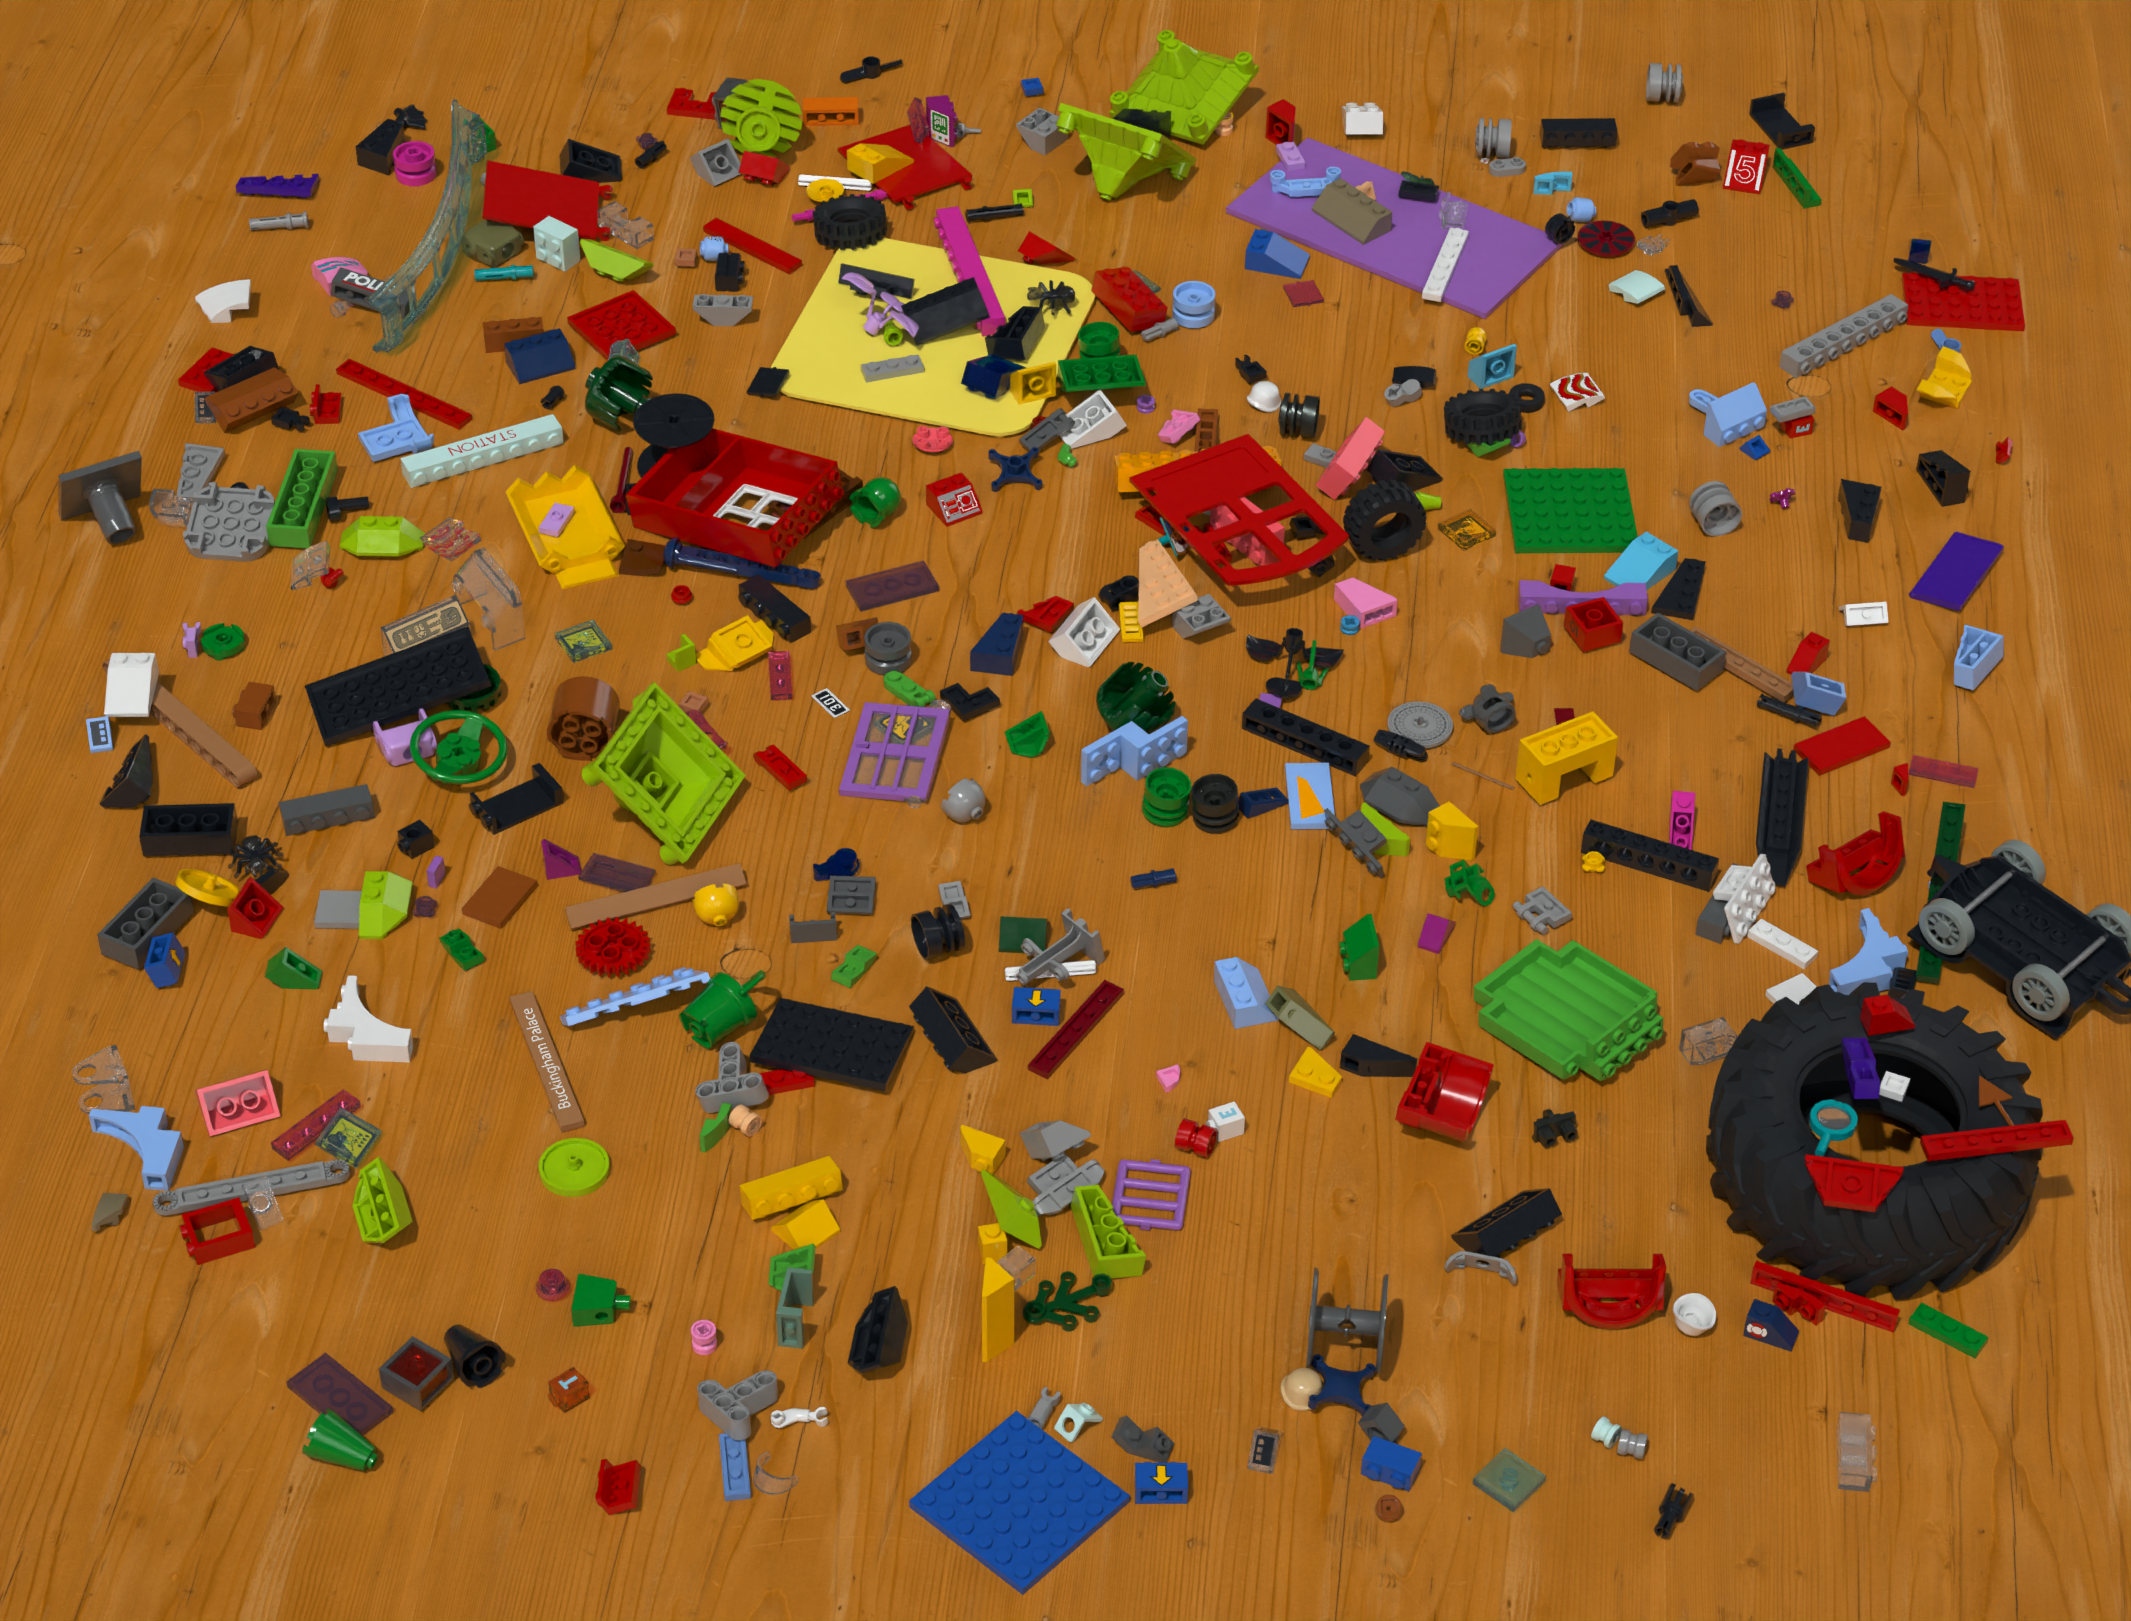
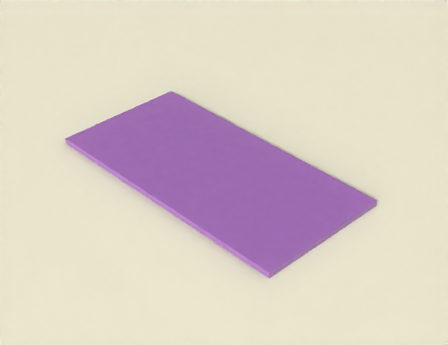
(1490, 268)

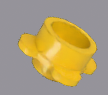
(1593, 862)

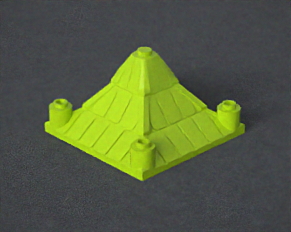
(1190, 84)
(1122, 151)
(666, 773)

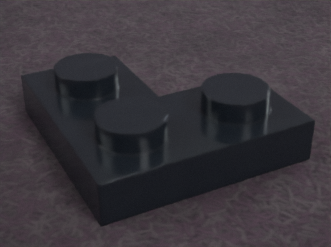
(967, 704)

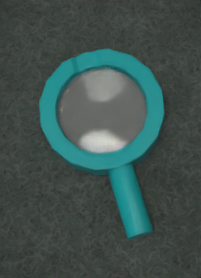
(1832, 1122)

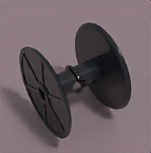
(670, 423)

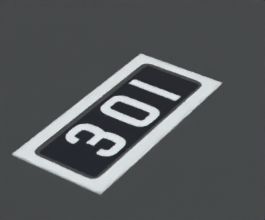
(830, 703)

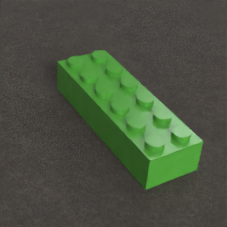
(302, 498)

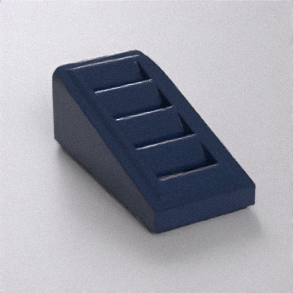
(1260, 801)

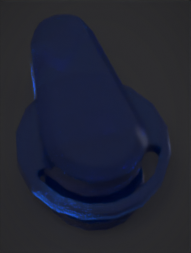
(837, 865)

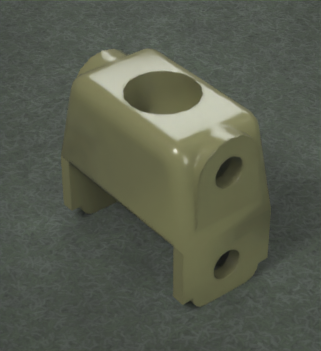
(492, 242)

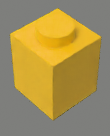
(992, 1242)

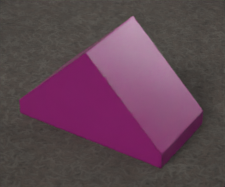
(558, 861)
(1435, 933)

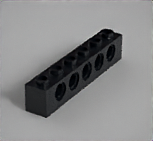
(1305, 737)
(1650, 855)

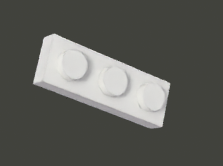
(1782, 944)

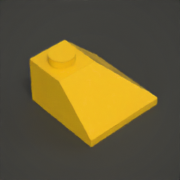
(1034, 383)

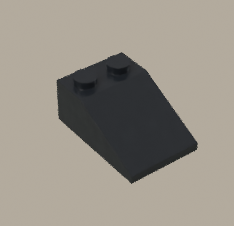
(589, 163)
(1403, 467)

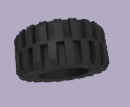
(1371, 506)

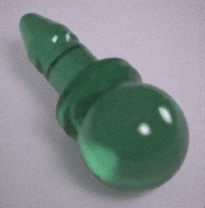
(1413, 178)

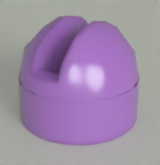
(1514, 441)

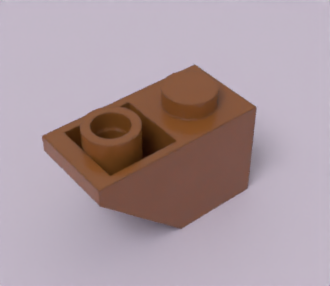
(852, 634)

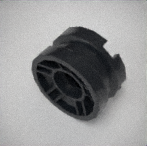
(1560, 228)

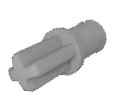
(1159, 329)

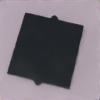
(768, 382)

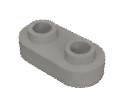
(1507, 167)

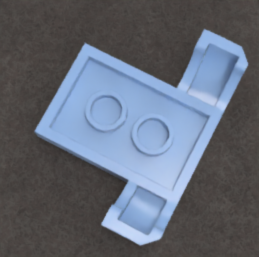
(397, 437)

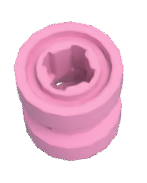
(703, 1337)

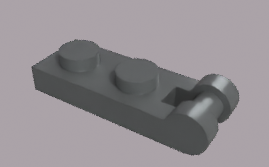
(1047, 430)

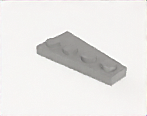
(198, 468)

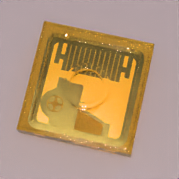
(1467, 529)

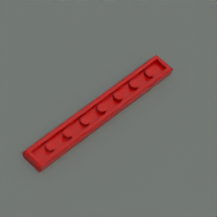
(418, 400)

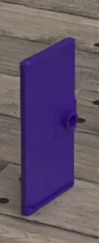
(1956, 571)

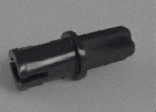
(650, 154)

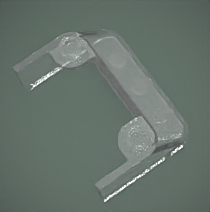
(495, 594)

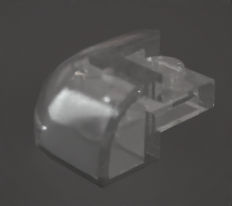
(169, 509)

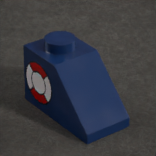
(1770, 1326)

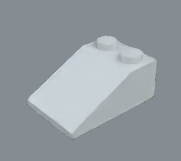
(1094, 421)
(131, 684)

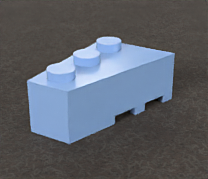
(1976, 656)

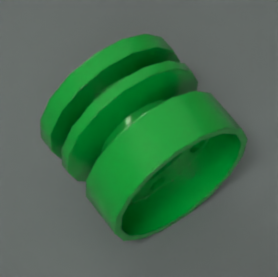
(1099, 340)
(1166, 796)

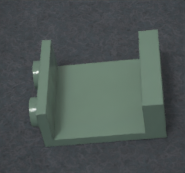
(796, 1290)

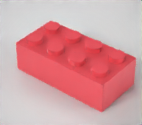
(1351, 459)
(1247, 543)

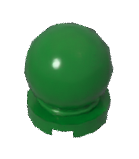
(875, 501)

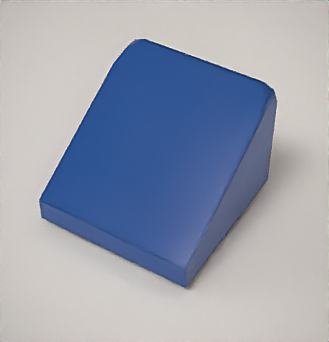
(1755, 448)

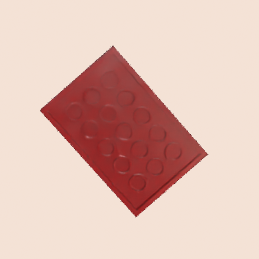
(1989, 306)

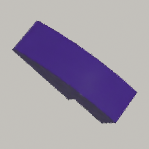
(1860, 1068)

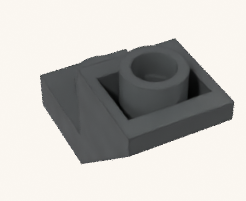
(1148, 1444)

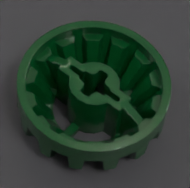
(475, 700)

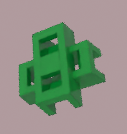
(1468, 879)

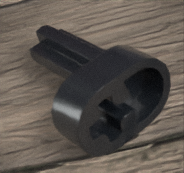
(334, 506)

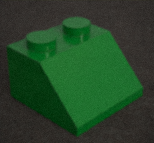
(1360, 950)

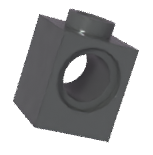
(1381, 1422)

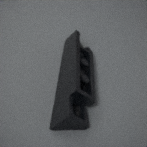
(1686, 299)

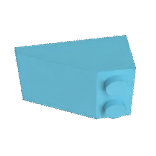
(1643, 561)

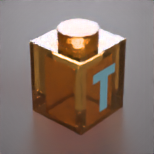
(568, 1390)

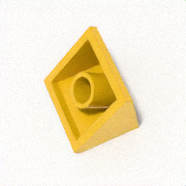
(807, 1225)

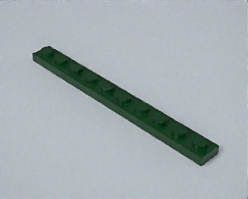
(1947, 846)

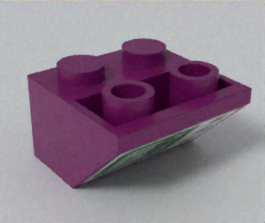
(941, 119)

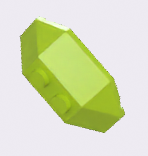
(613, 261)
(381, 537)
(383, 903)
(379, 1203)

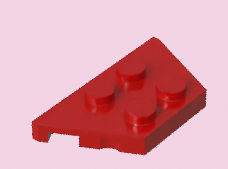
(1851, 1182)

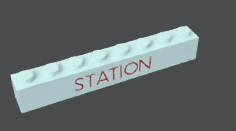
(481, 450)

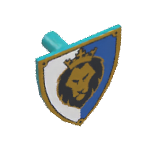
(1178, 544)

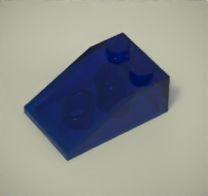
(989, 375)

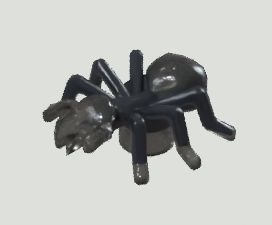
(1056, 298)
(254, 855)

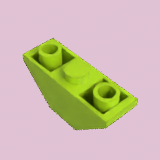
(1397, 841)

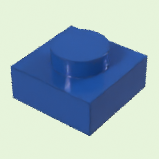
(1031, 86)

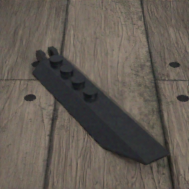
(1781, 813)

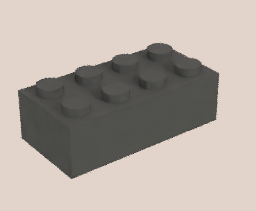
(1677, 651)
(150, 913)

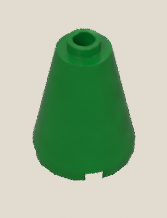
(339, 1443)

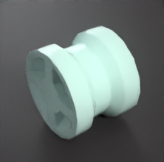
(1606, 1432)

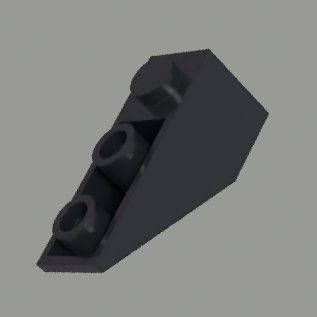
(1375, 1060)

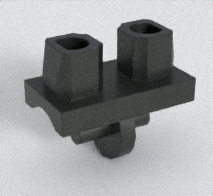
(1554, 1125)

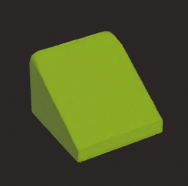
(1023, 196)

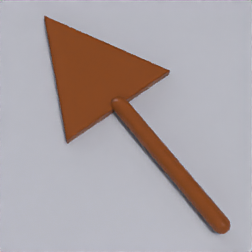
(1991, 1094)

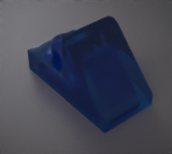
(1919, 250)

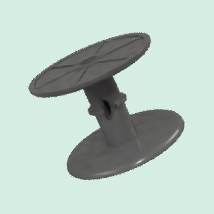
(1363, 1321)

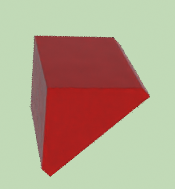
(253, 910)

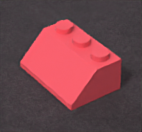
(237, 1102)

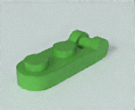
(907, 690)

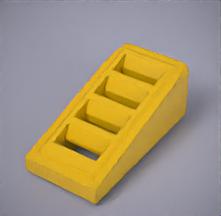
(1129, 622)

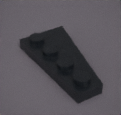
(1682, 591)

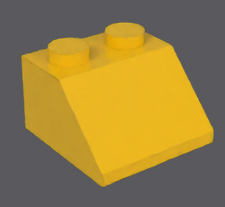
(1451, 833)

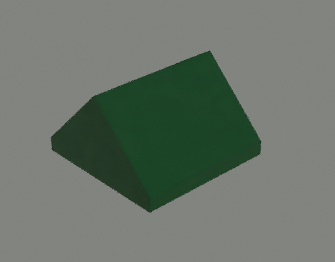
(1016, 929)

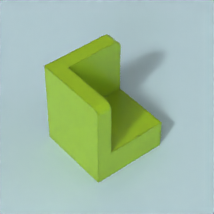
(684, 656)

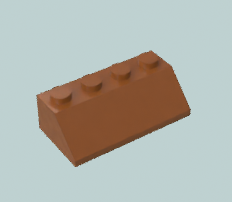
(251, 399)

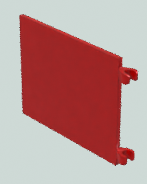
(930, 171)
(529, 196)

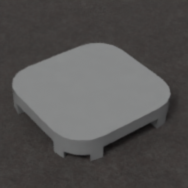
(229, 523)

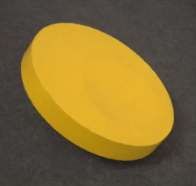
(206, 887)

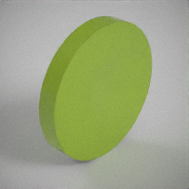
(574, 1167)

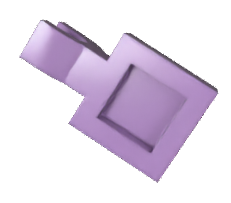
(190, 640)

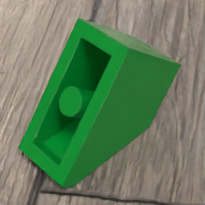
(292, 971)

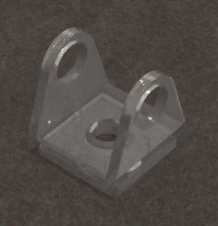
(112, 1080)

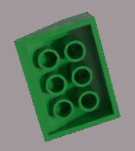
(1100, 373)

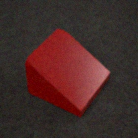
(1900, 778)

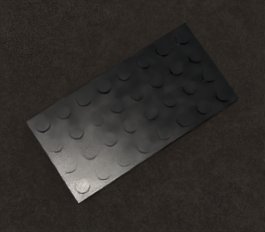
(397, 686)

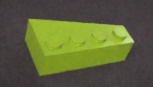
(1103, 1235)

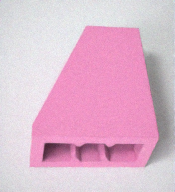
(1364, 602)

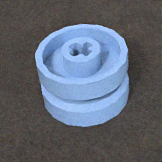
(1193, 304)

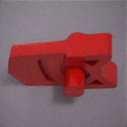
(2003, 450)

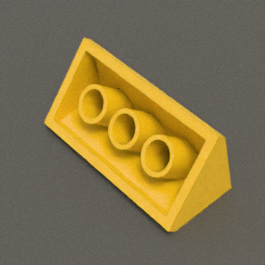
(997, 1310)

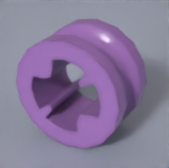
(1145, 404)

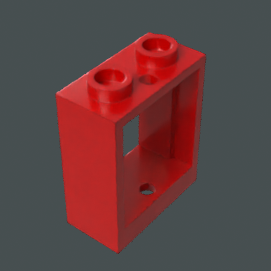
(223, 1245)

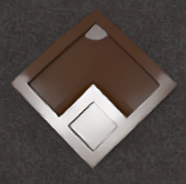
(642, 558)

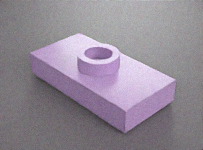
(556, 519)

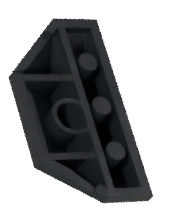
(879, 1333)

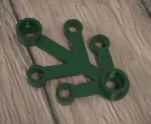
(1039, 1311)

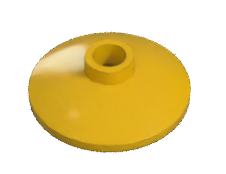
(823, 189)

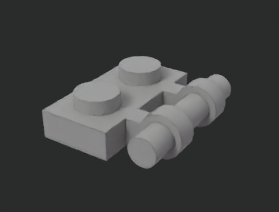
(1548, 908)

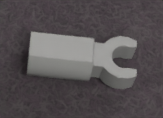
(1043, 1408)

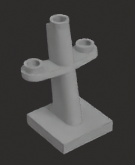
(1076, 940)

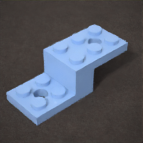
(1134, 751)

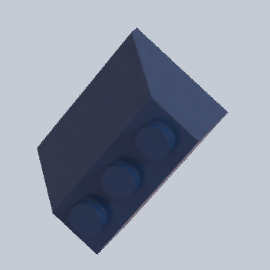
(539, 356)

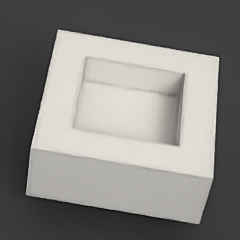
(1894, 1086)

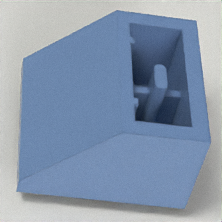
(1817, 692)

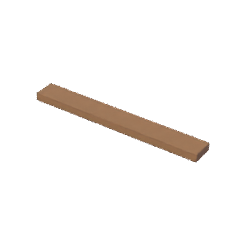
(651, 897)

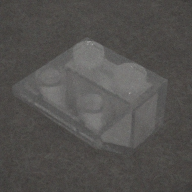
(1707, 1041)

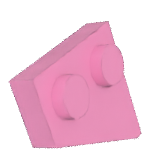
(1178, 426)

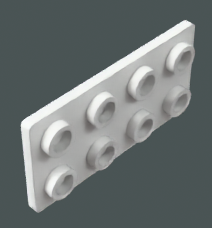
(1747, 893)

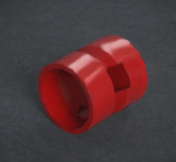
(1196, 1138)

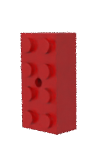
(1128, 298)

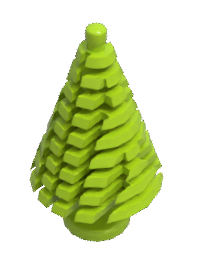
(761, 117)

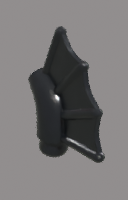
(410, 117)

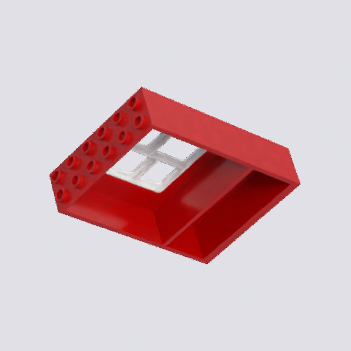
(702, 482)

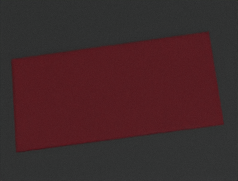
(1563, 715)

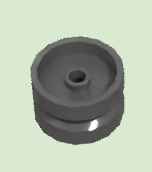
(887, 648)

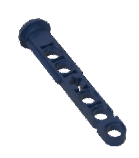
(677, 553)

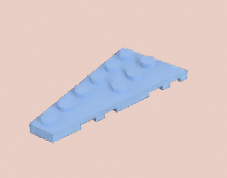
(638, 994)

